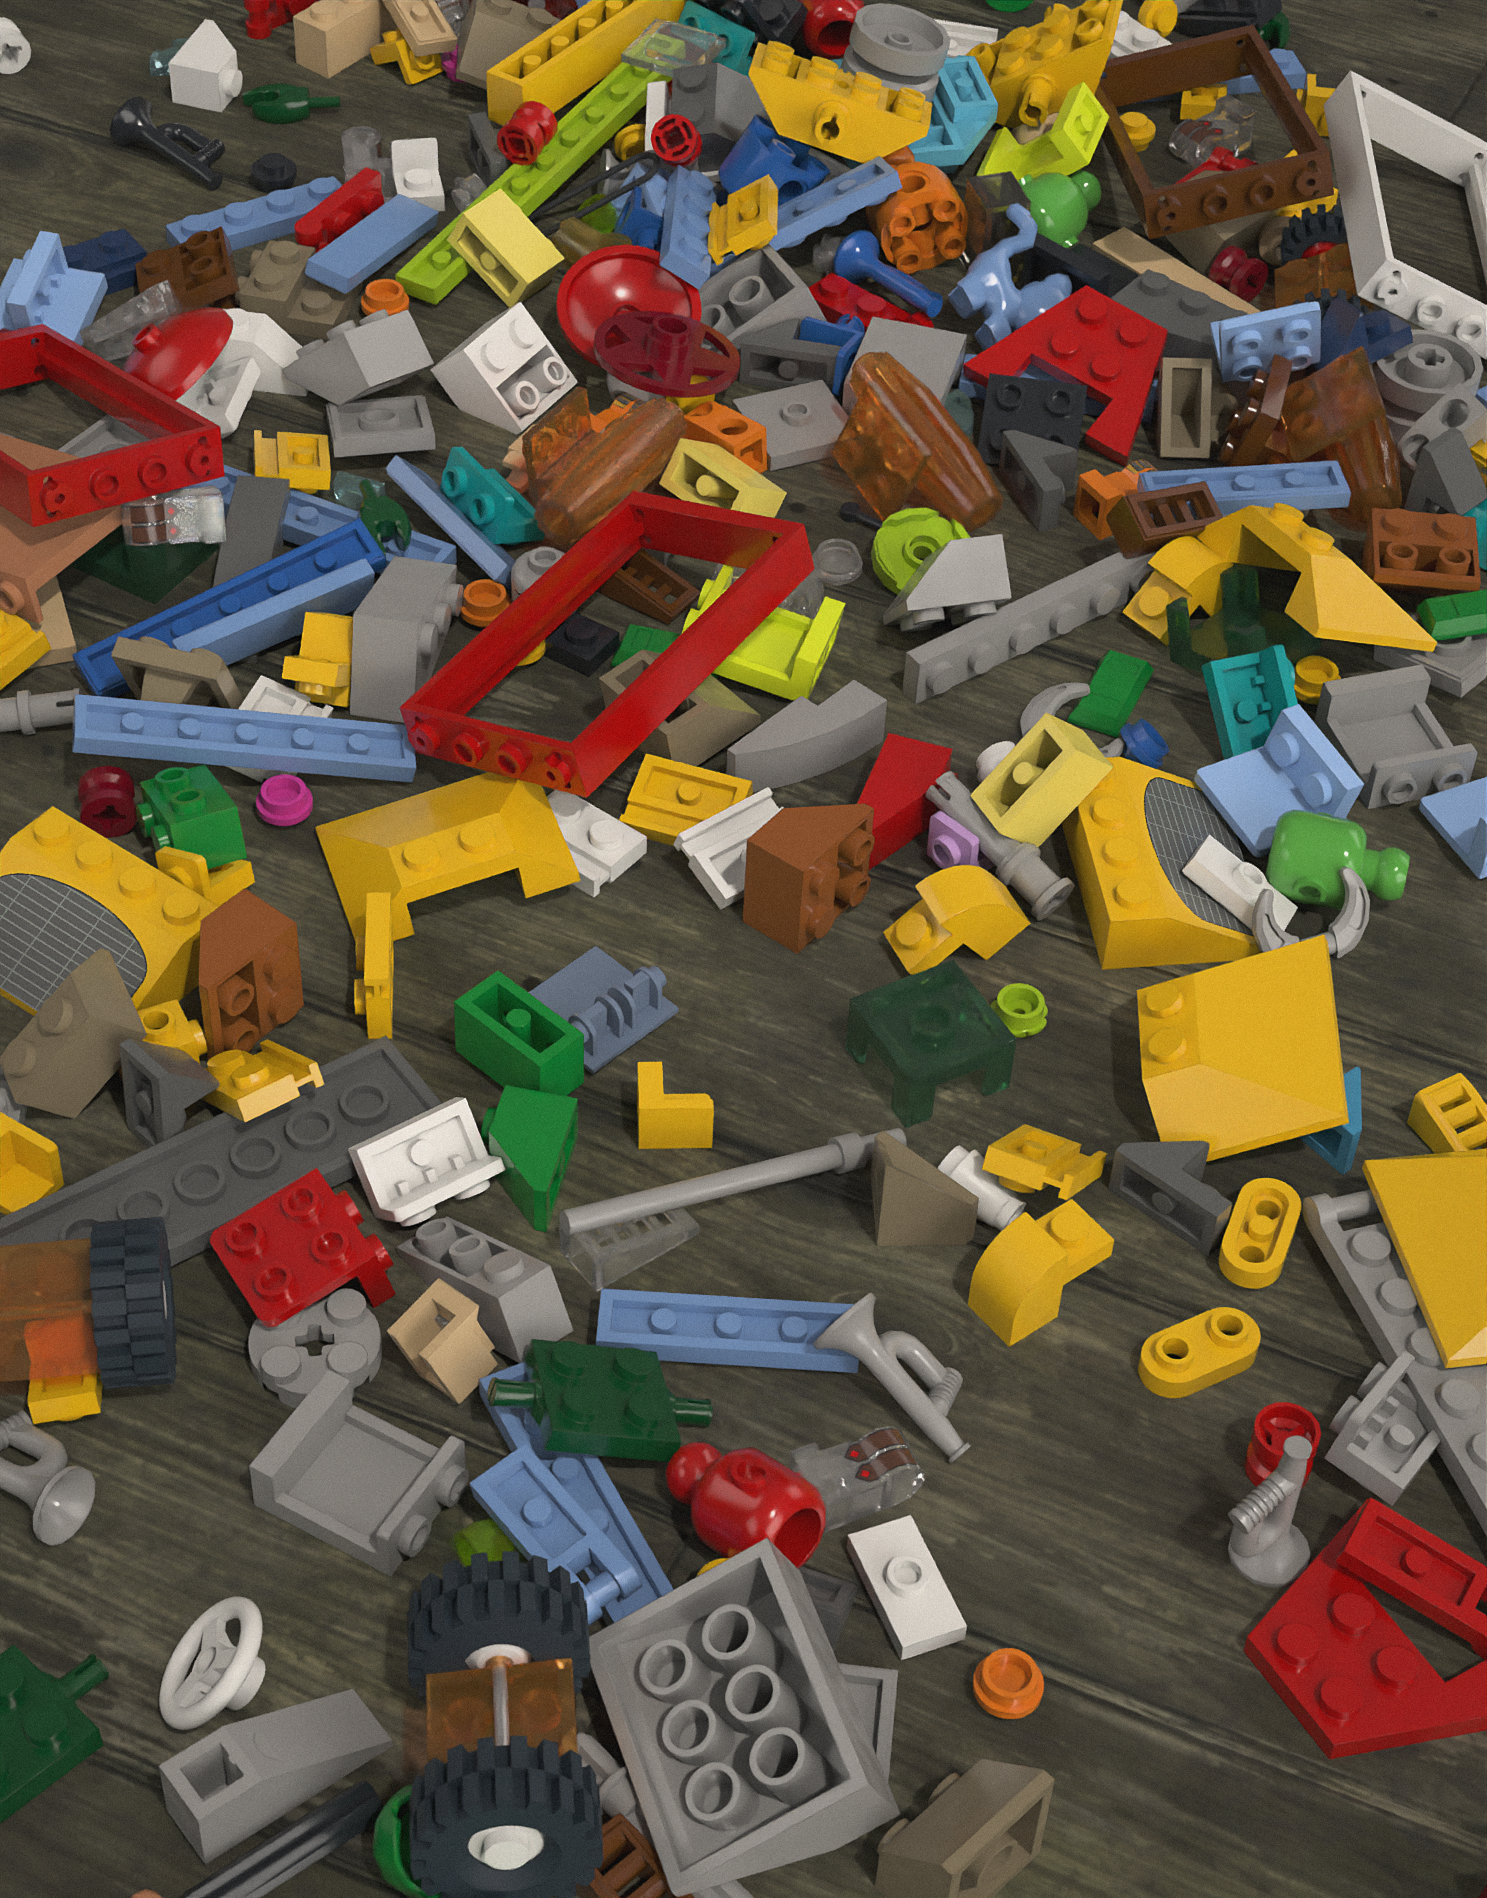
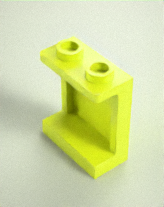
(1060, 149)
(783, 651)

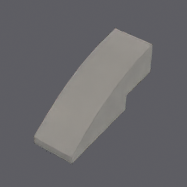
(809, 738)

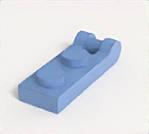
(551, 1524)

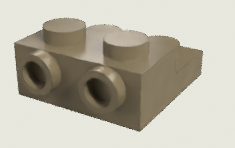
(289, 296)

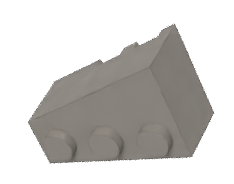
(400, 634)

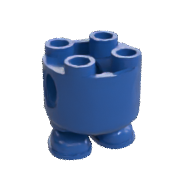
(766, 152)

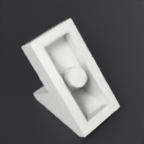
(417, 171)

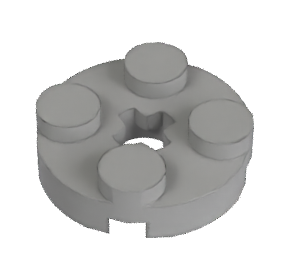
(337, 1319)

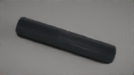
(294, 1846)

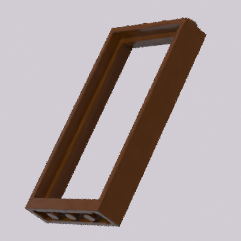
(1226, 194)

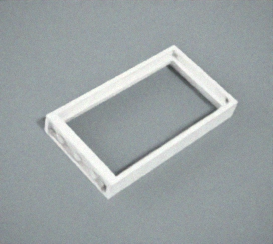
(1434, 144)

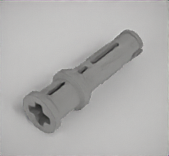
(1016, 862)

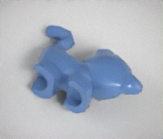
(991, 289)

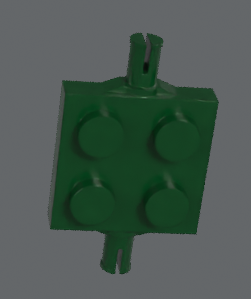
(600, 1401)
(42, 1726)

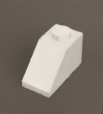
(205, 70)
(268, 345)

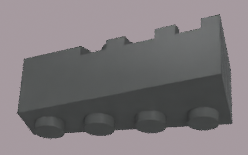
(1186, 318)

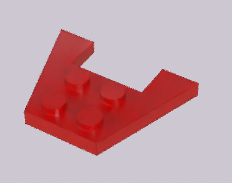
(1093, 345)
(1354, 1670)

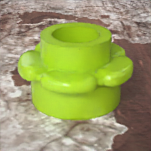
(1021, 1009)

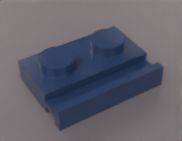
(111, 255)

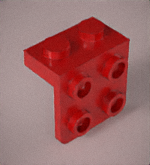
(300, 1250)

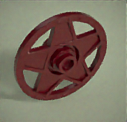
(669, 350)

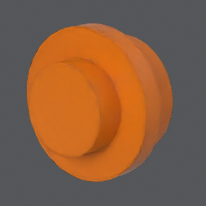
(384, 295)
(484, 602)
(1008, 1684)

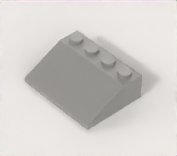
(738, 1724)

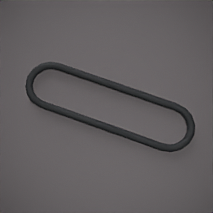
(644, 155)

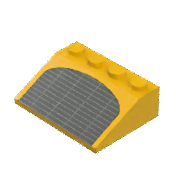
(1129, 862)
(78, 893)

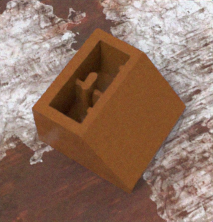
(1421, 552)
(807, 871)
(247, 973)

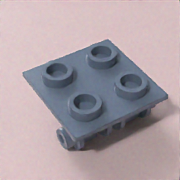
(607, 1003)

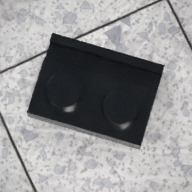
(1217, 16)

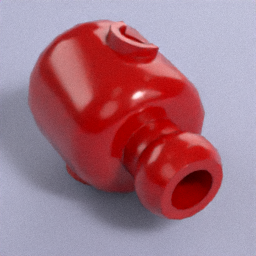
(829, 26)
(745, 1500)

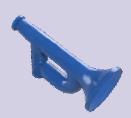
(859, 259)

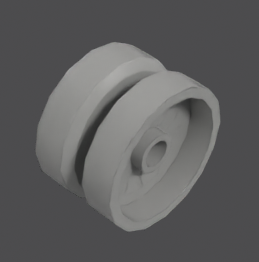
(897, 47)
(1422, 374)

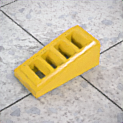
(1446, 1107)

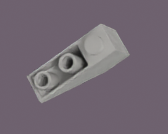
(512, 1288)
(266, 1767)

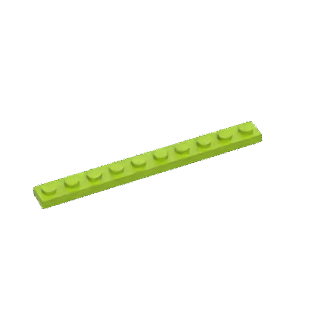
(578, 137)

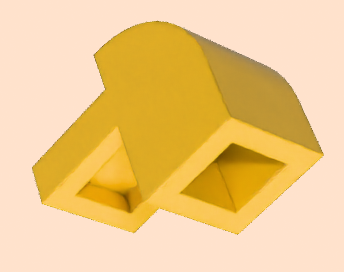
(1180, 570)
(324, 659)
(955, 909)
(1027, 1264)

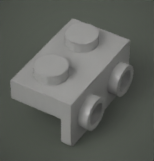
(1382, 1437)

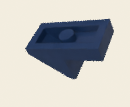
(1347, 329)

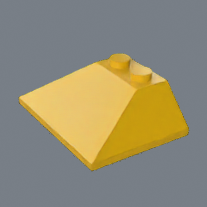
(1332, 593)
(445, 843)
(1245, 1051)
(1440, 1233)

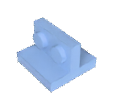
(49, 292)

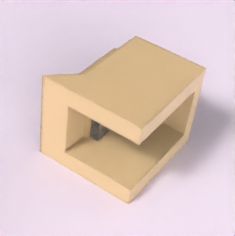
(445, 1341)

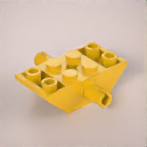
(1040, 63)
(834, 108)

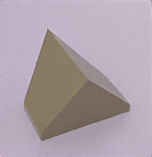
(1191, 408)
(916, 1200)

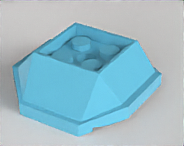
(959, 116)

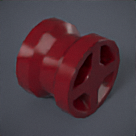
(1238, 273)
(107, 801)

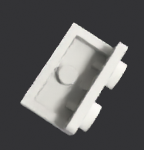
(223, 393)
(424, 1163)

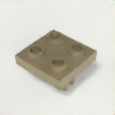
(175, 675)

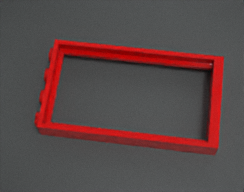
(180, 450)
(775, 561)

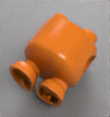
(921, 220)

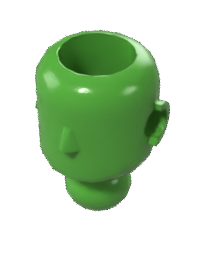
(1062, 203)
(1314, 847)

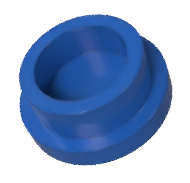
(1144, 744)

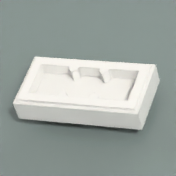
(1234, 882)
(906, 1587)

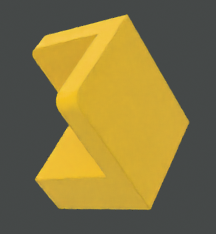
(670, 1119)
(27, 1166)

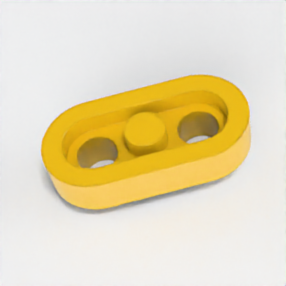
(1253, 1242)
(1204, 1349)

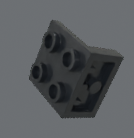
(766, 18)
(1080, 263)

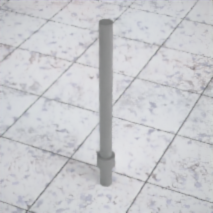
(841, 1154)

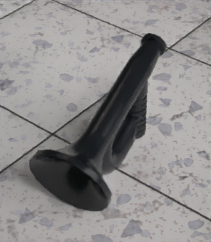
(134, 124)

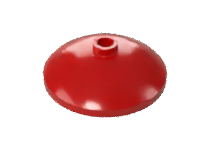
(615, 283)
(179, 349)

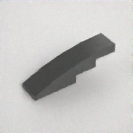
(252, 528)

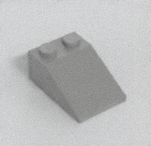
(753, 296)

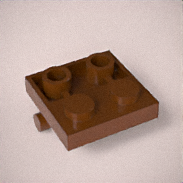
(197, 270)
(1257, 429)

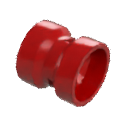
(527, 133)
(683, 146)
(1269, 1434)

